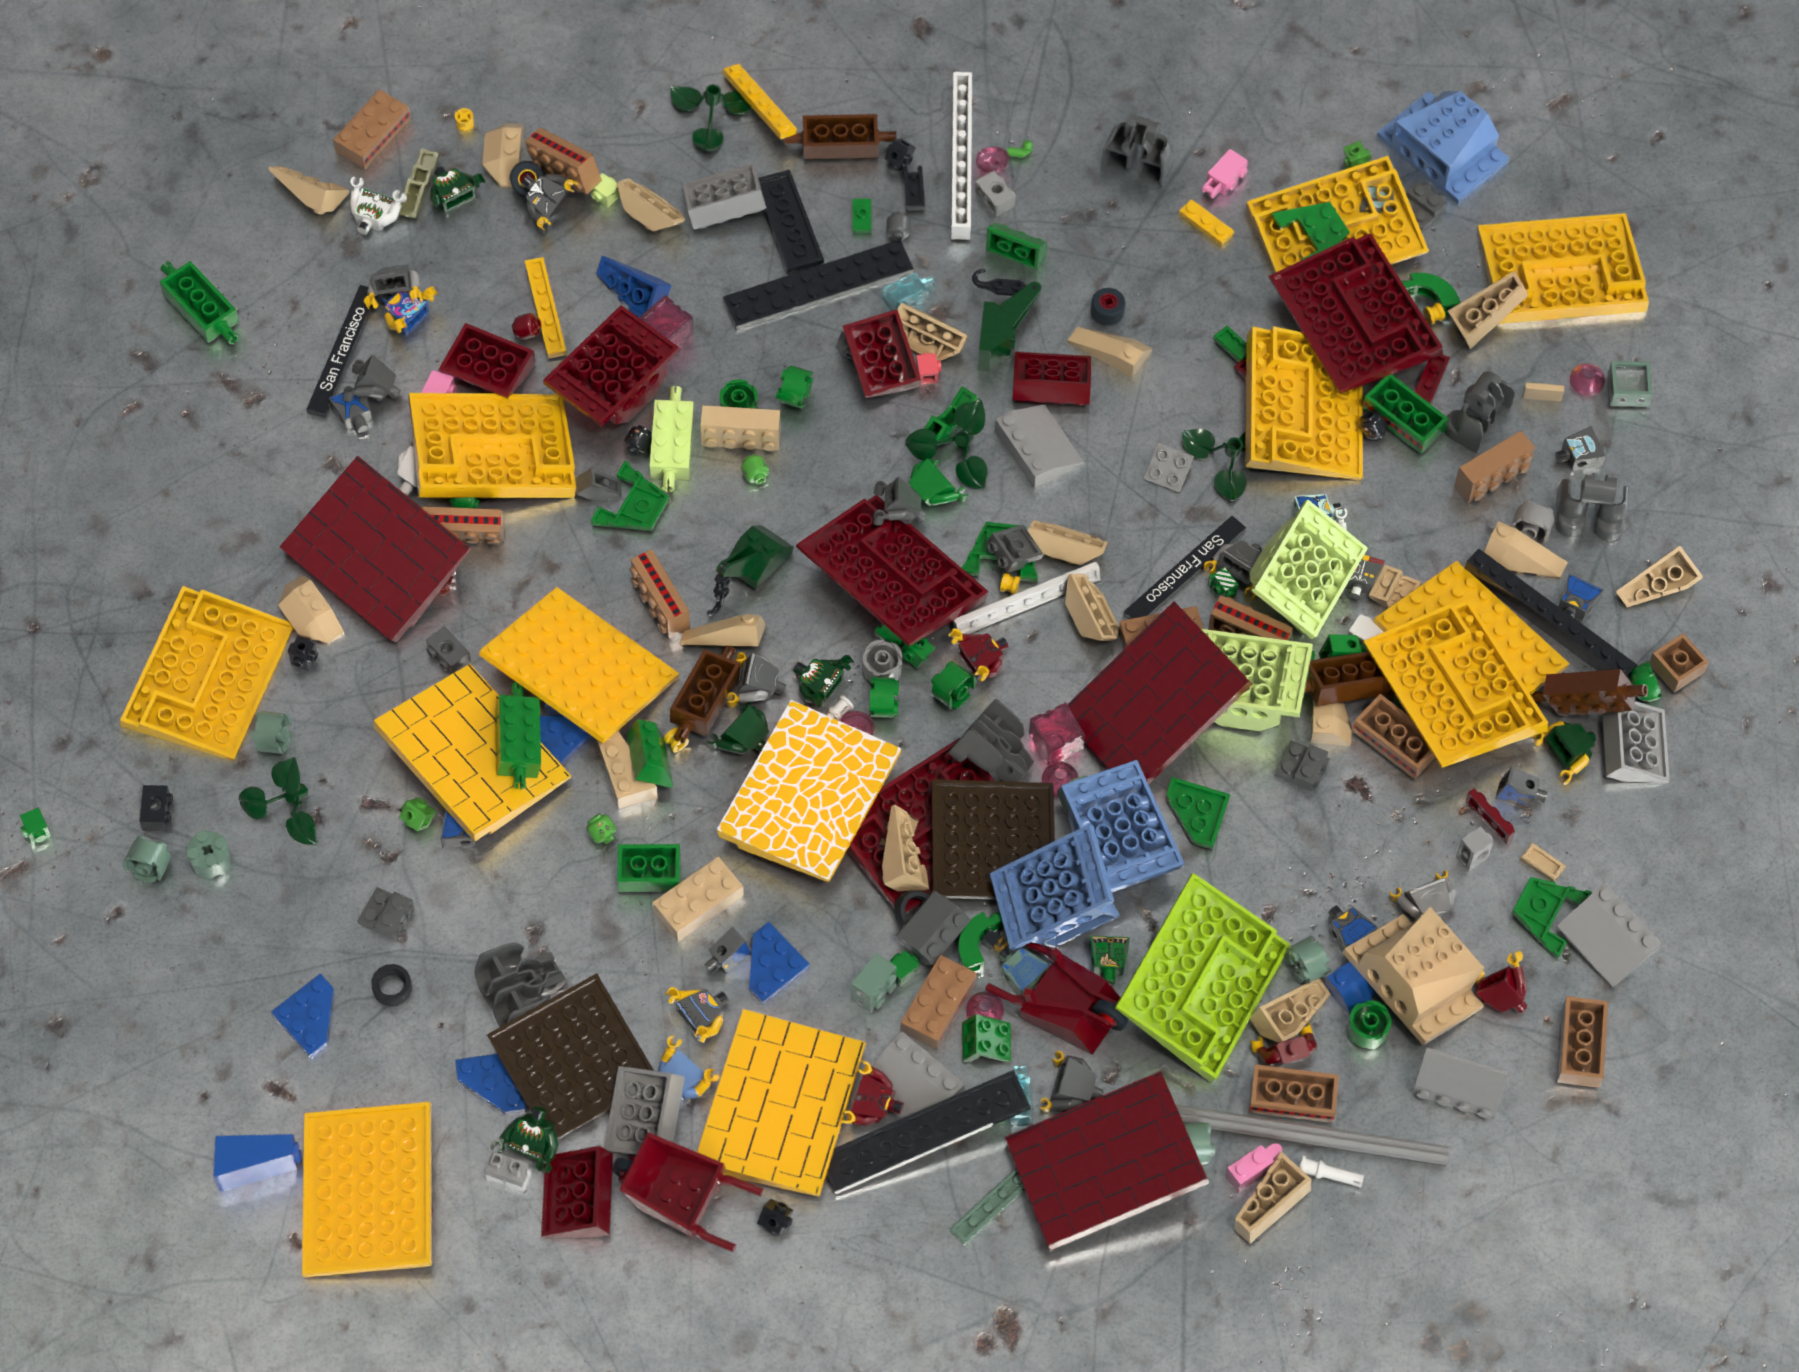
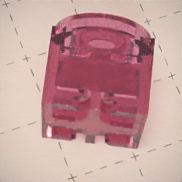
(670, 321)
(1056, 734)

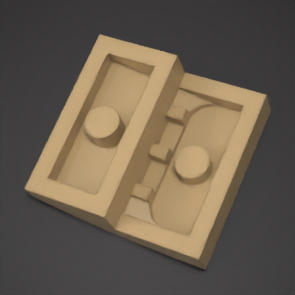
(1392, 586)

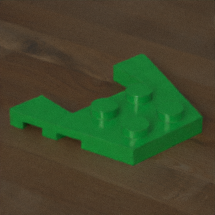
(1319, 223)
(641, 507)
(981, 551)
(1539, 906)

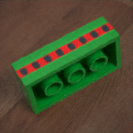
(1406, 413)

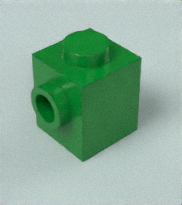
(34, 826)
(906, 967)

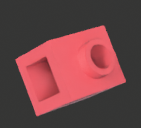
(928, 368)

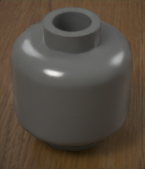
(898, 226)

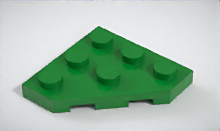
(1198, 810)

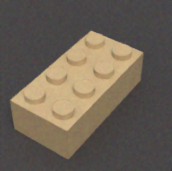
(740, 428)
(698, 899)

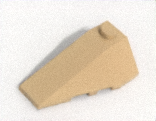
(314, 194)
(900, 860)
(1290, 1013)

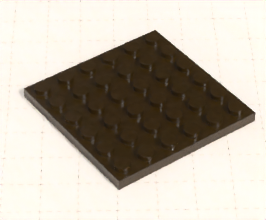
(983, 829)
(569, 1054)

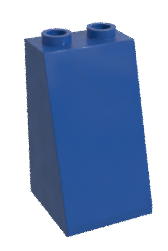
(253, 1158)

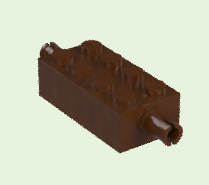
(840, 136)
(1345, 679)
(1589, 692)
(704, 693)

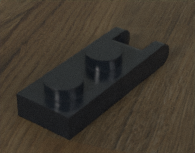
(914, 189)

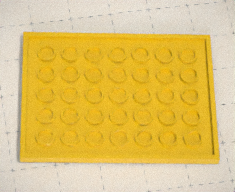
(1521, 645)
(579, 664)
(367, 1189)

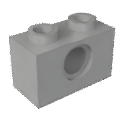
(995, 193)
(1475, 848)

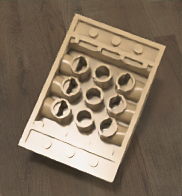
(1420, 973)

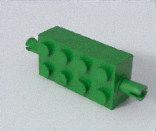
(199, 302)
(518, 736)

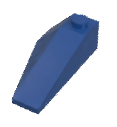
(633, 286)
(1348, 987)

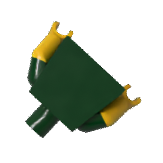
(1570, 744)

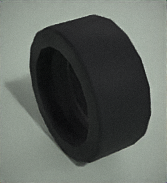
(899, 906)
(398, 998)

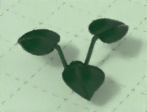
(686, 98)
(970, 417)
(1201, 441)
(287, 776)

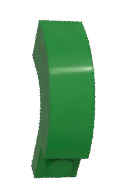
(1432, 288)
(944, 424)
(971, 935)

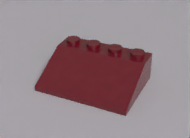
(882, 354)
(488, 361)
(1052, 378)
(578, 1194)

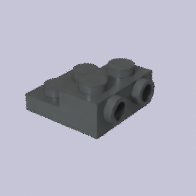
(1425, 204)
(1014, 548)
(1302, 765)
(386, 913)

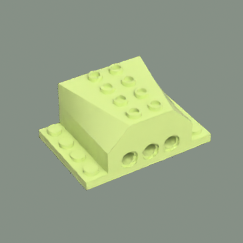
(1306, 568)
(1277, 675)

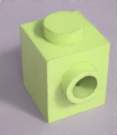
(606, 191)

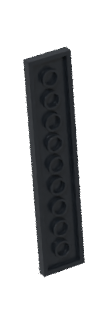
(818, 284)
(926, 1131)

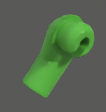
(1022, 151)

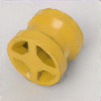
(467, 117)
(1434, 313)
(1010, 583)
(675, 746)

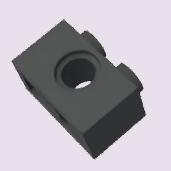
(445, 640)

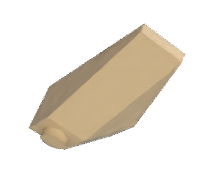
(1117, 351)
(1523, 554)
(1666, 576)
(734, 631)
(1330, 724)

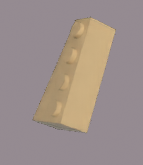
(1487, 308)
(1273, 1197)

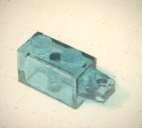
(909, 291)
(1024, 1118)

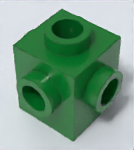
(918, 652)

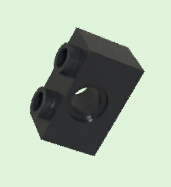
(152, 797)

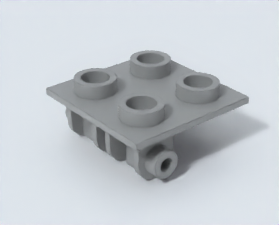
(1169, 467)

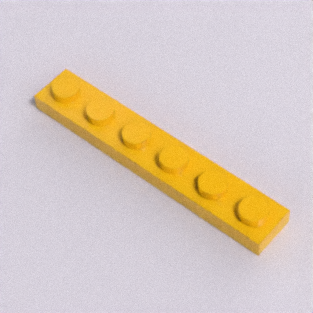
(759, 101)
(545, 307)

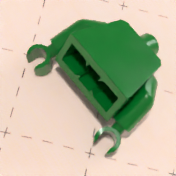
(933, 485)

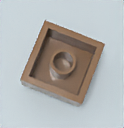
(1678, 662)

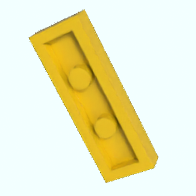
(1206, 222)

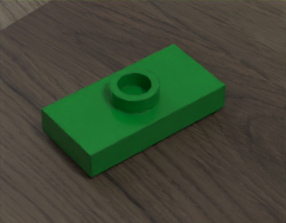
(861, 216)
(1231, 343)

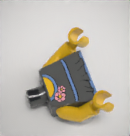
(699, 1010)

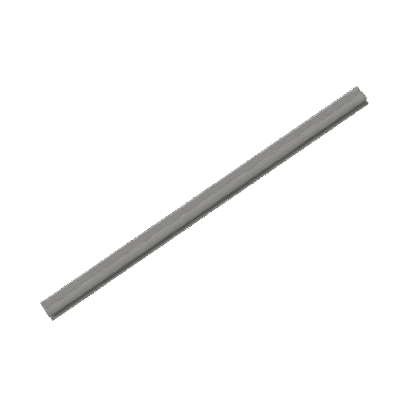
(1316, 1135)

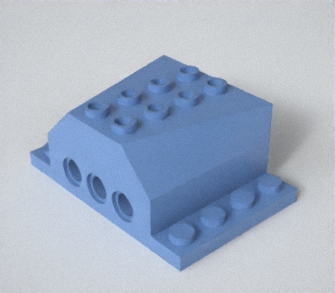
(1447, 142)
(1126, 824)
(1055, 892)

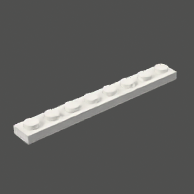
(1022, 601)

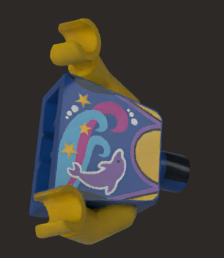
(402, 313)

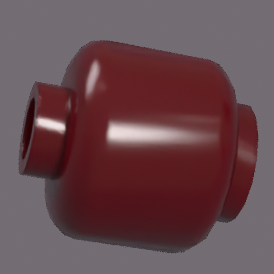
(526, 326)

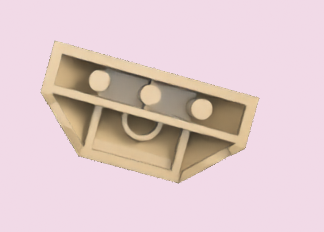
(503, 151)
(647, 206)
(930, 334)
(1066, 543)
(1090, 609)
(309, 611)

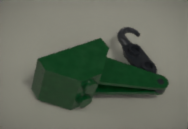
(1002, 320)
(752, 560)

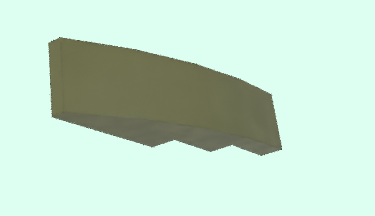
(419, 183)

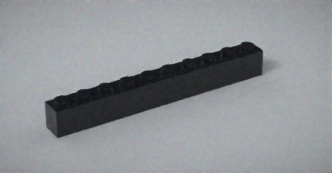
(1547, 615)

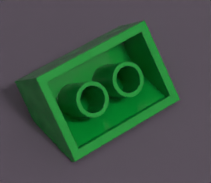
(1015, 245)
(649, 754)

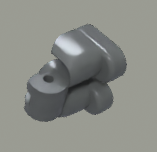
(1141, 132)
(1479, 410)
(1608, 518)
(995, 744)
(505, 966)

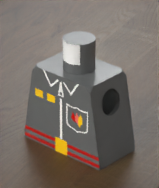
(1364, 576)

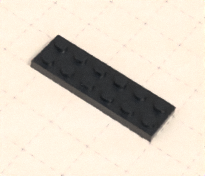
(790, 222)

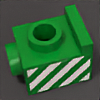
(1223, 583)

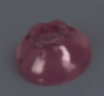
(992, 157)
(1585, 385)
(859, 721)
(1049, 775)
(995, 1011)

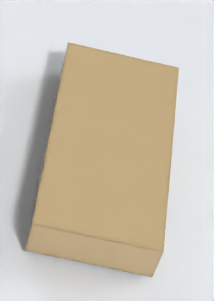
(1543, 392)
(1543, 862)

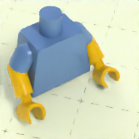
(695, 1080)

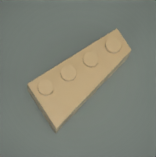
(620, 772)

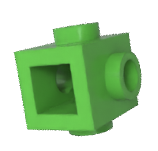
(1354, 159)
(417, 814)

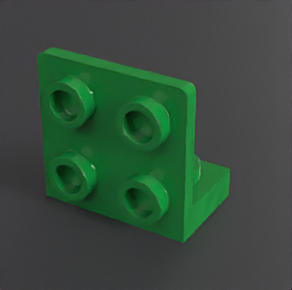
(986, 1038)

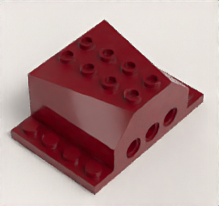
(614, 369)

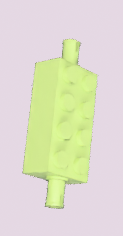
(672, 439)

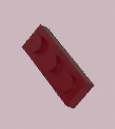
(1432, 377)
(1490, 815)

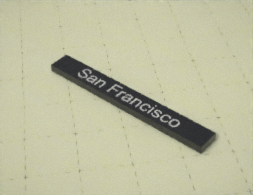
(340, 354)
(1185, 569)

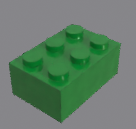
(648, 867)

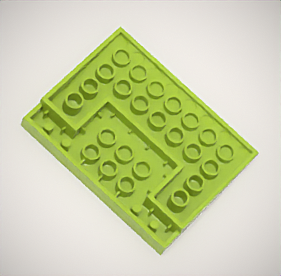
(1203, 977)

